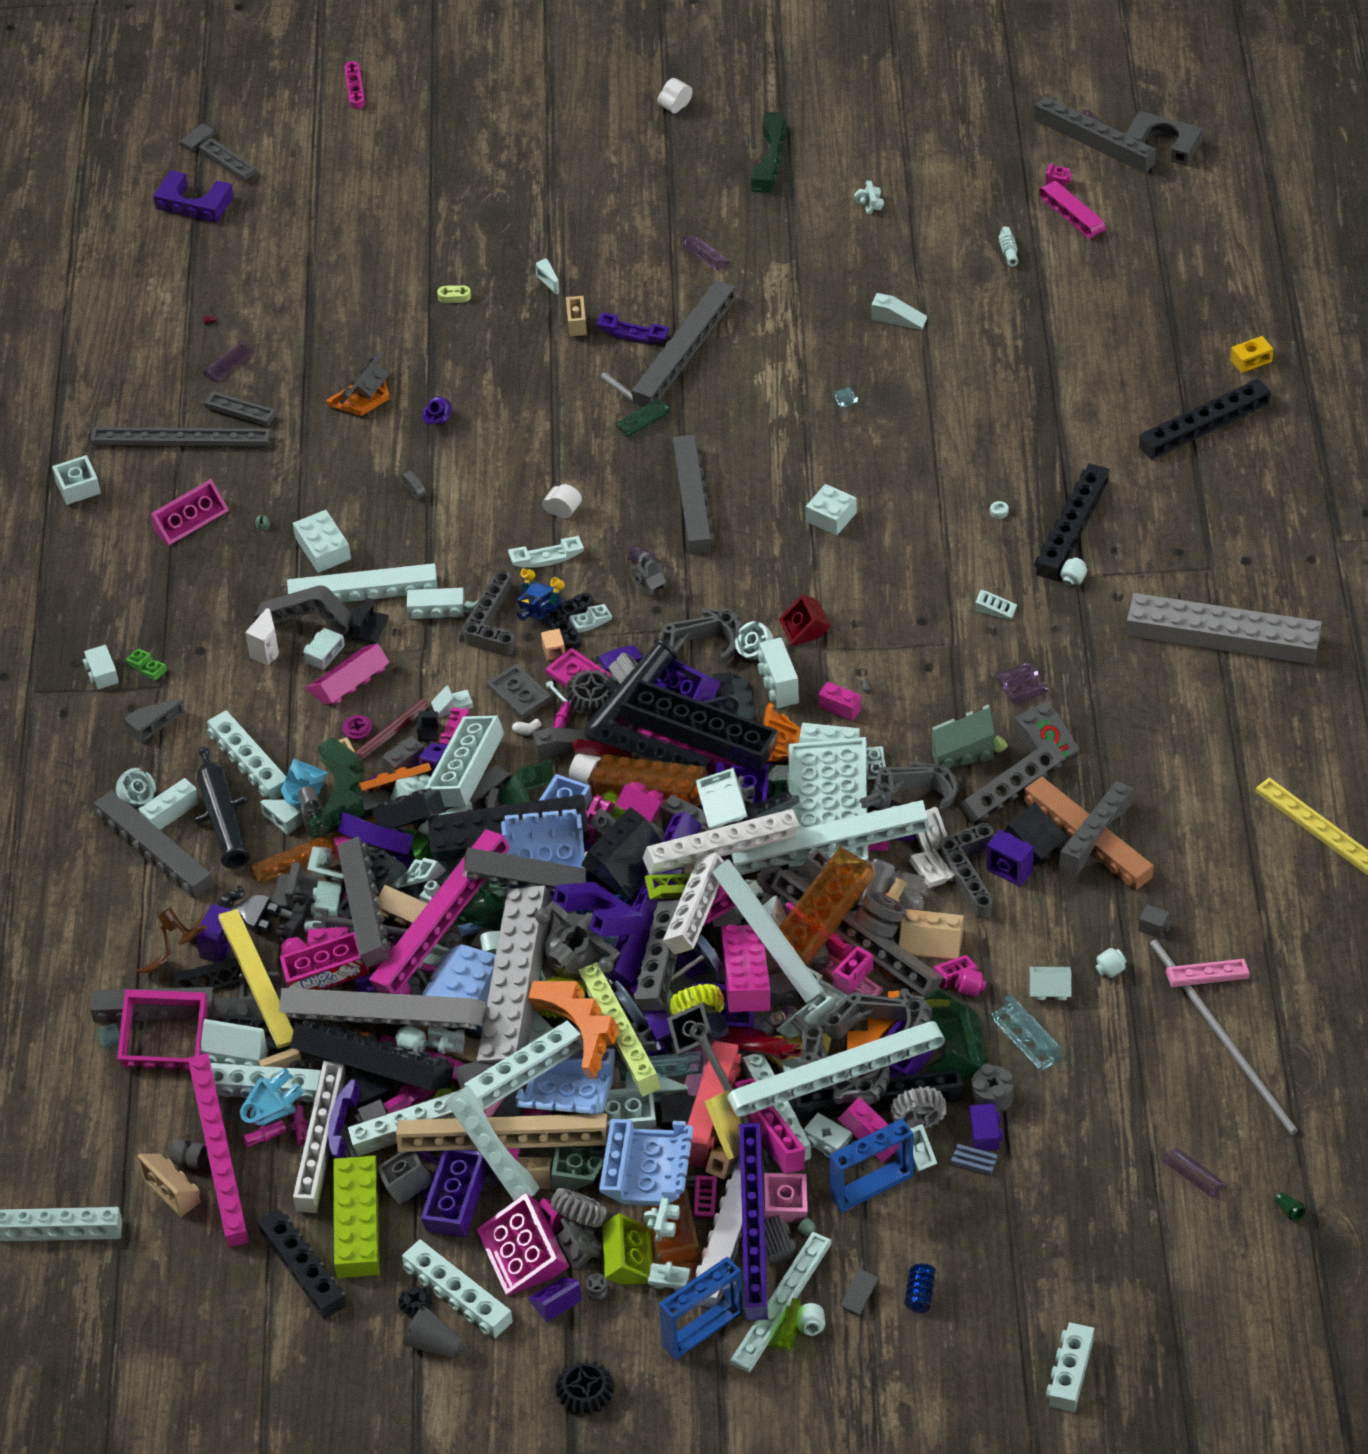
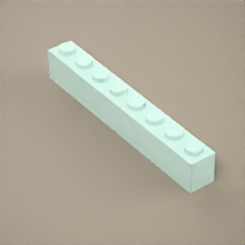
(372, 583)

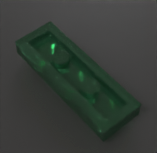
(643, 417)

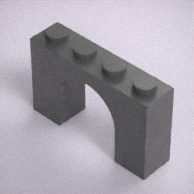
(1186, 135)
(675, 805)

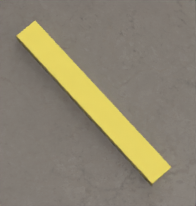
(1314, 823)
(256, 977)

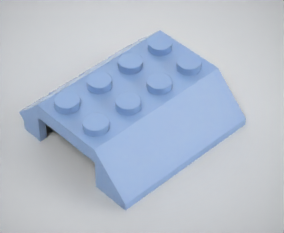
(546, 838)
(463, 974)
(568, 1087)
(645, 1163)

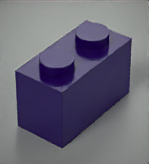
(984, 1127)

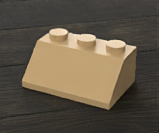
(400, 906)
(932, 934)
(169, 1183)

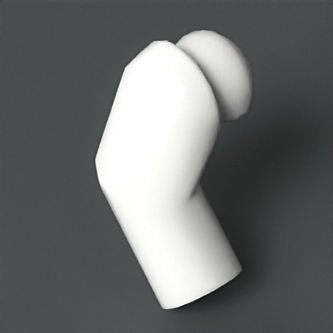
(526, 728)

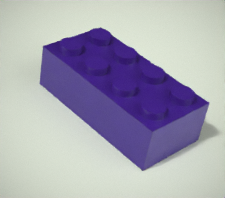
(454, 1192)

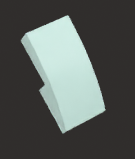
(593, 618)
(875, 760)

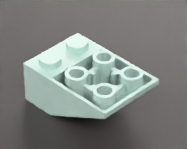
(721, 798)

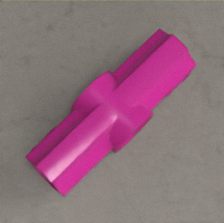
(407, 1096)

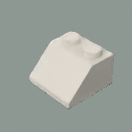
(262, 639)

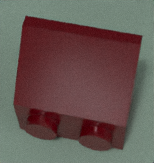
(804, 620)

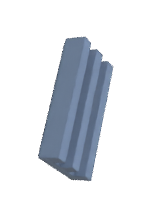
(975, 1156)

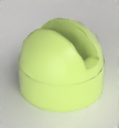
(999, 744)

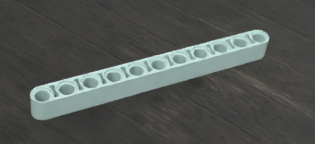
(836, 1068)

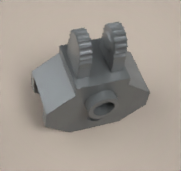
(648, 574)

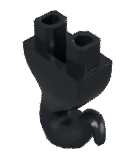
(253, 910)

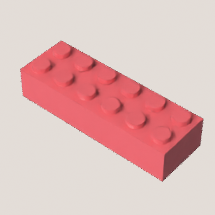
(704, 1132)

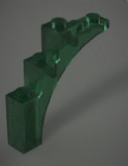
(346, 768)

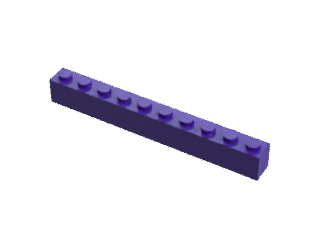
(633, 946)
(753, 1222)

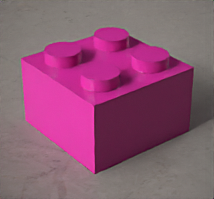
(641, 800)

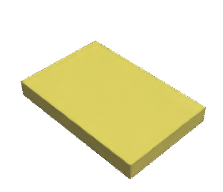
(725, 1123)

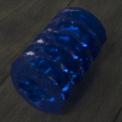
(920, 1287)

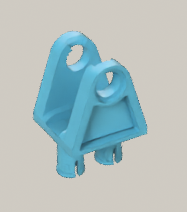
(299, 776)
(269, 1100)

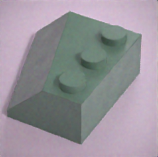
(964, 739)
(576, 1166)

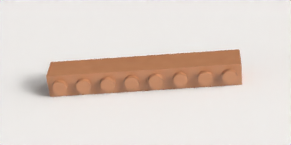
(1108, 849)

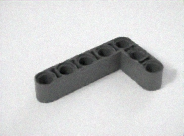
(307, 601)
(477, 627)
(311, 805)
(954, 852)

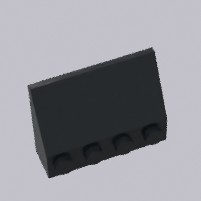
(620, 853)

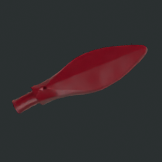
(760, 1042)

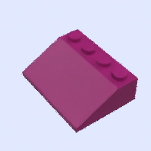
(522, 1246)

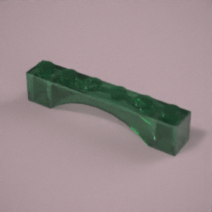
(764, 173)

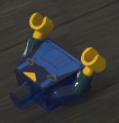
(537, 598)

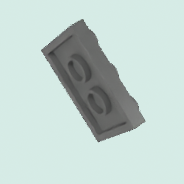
(519, 691)

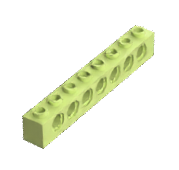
(626, 1041)

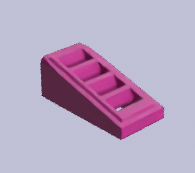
(950, 966)
(705, 1181)

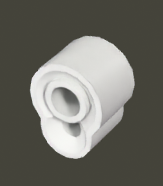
(674, 95)
(562, 501)
(582, 767)

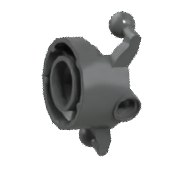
(577, 927)

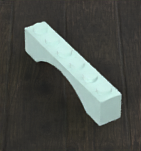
(473, 1119)

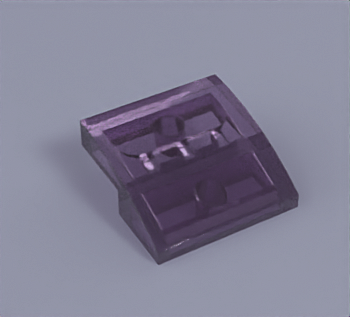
(1021, 683)

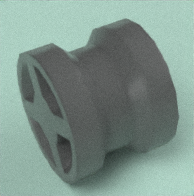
(596, 1281)

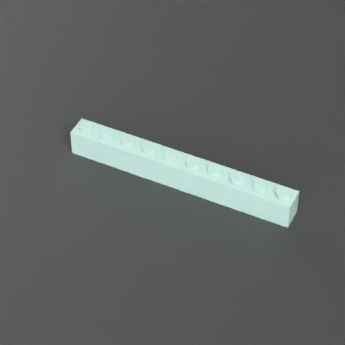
(828, 837)

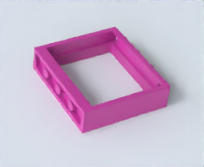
(158, 998)

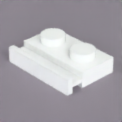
(931, 839)
(932, 867)

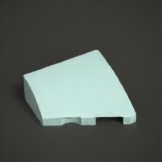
(420, 872)

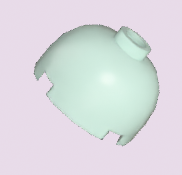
(749, 638)
(135, 787)

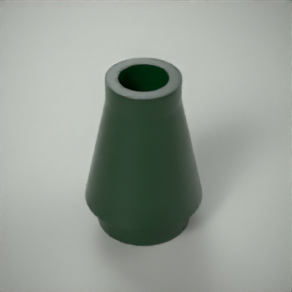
(1291, 1207)

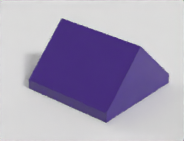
(556, 1297)

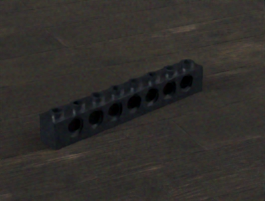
(1204, 419)
(1072, 521)
(822, 1100)

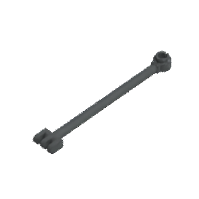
(325, 918)
(702, 1039)

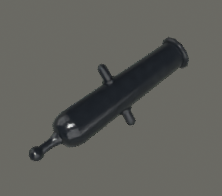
(647, 669)
(221, 811)

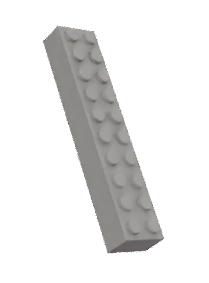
(1223, 628)
(515, 968)
(382, 1008)

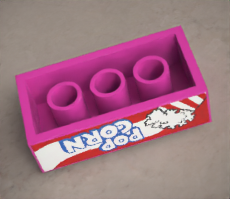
(324, 964)

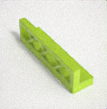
(666, 891)

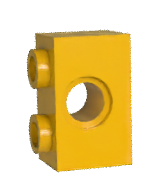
(1251, 354)

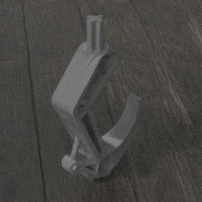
(709, 624)
(916, 776)
(860, 1006)
(866, 1087)

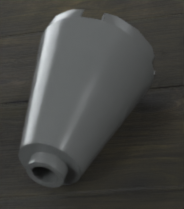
(882, 881)
(433, 1335)

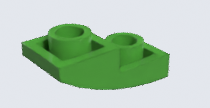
(146, 665)

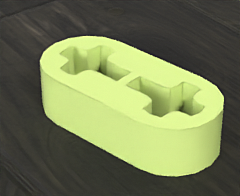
(455, 294)

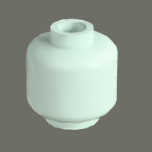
(1073, 571)
(1110, 962)
(411, 1037)
(811, 1319)

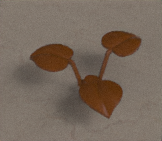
(171, 922)

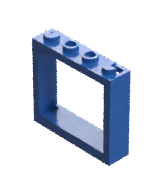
(879, 1180)
(720, 1275)

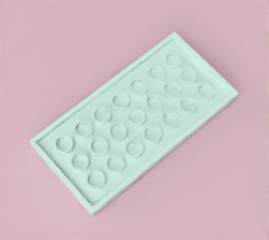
(829, 783)

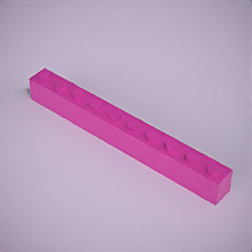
(432, 922)
(218, 1150)

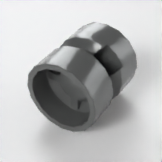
(186, 1153)

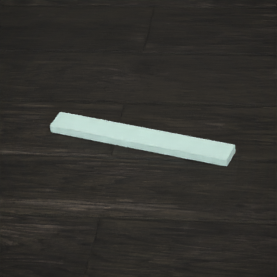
(767, 931)
(788, 1288)

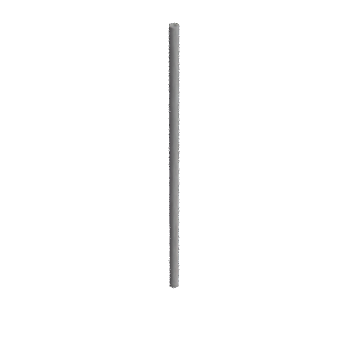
(1229, 1044)

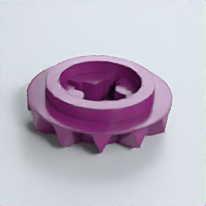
(362, 722)

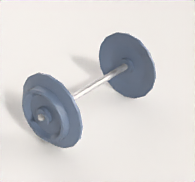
(706, 954)

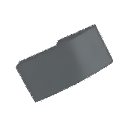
(859, 1291)

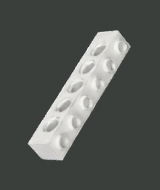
(693, 905)

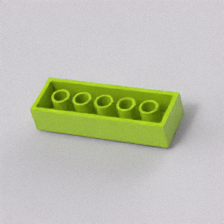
(356, 1217)

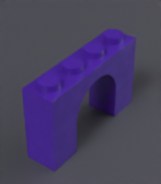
(209, 207)
(610, 913)

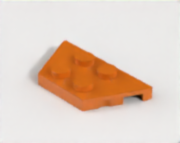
(357, 403)
(787, 733)
(388, 781)

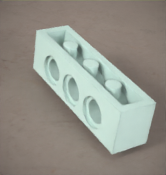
(1067, 1396)

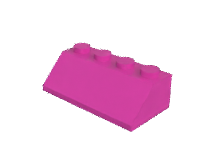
(349, 674)

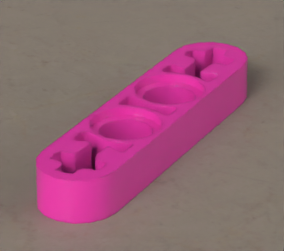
(352, 85)

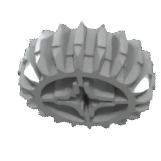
(919, 1107)
(578, 1207)

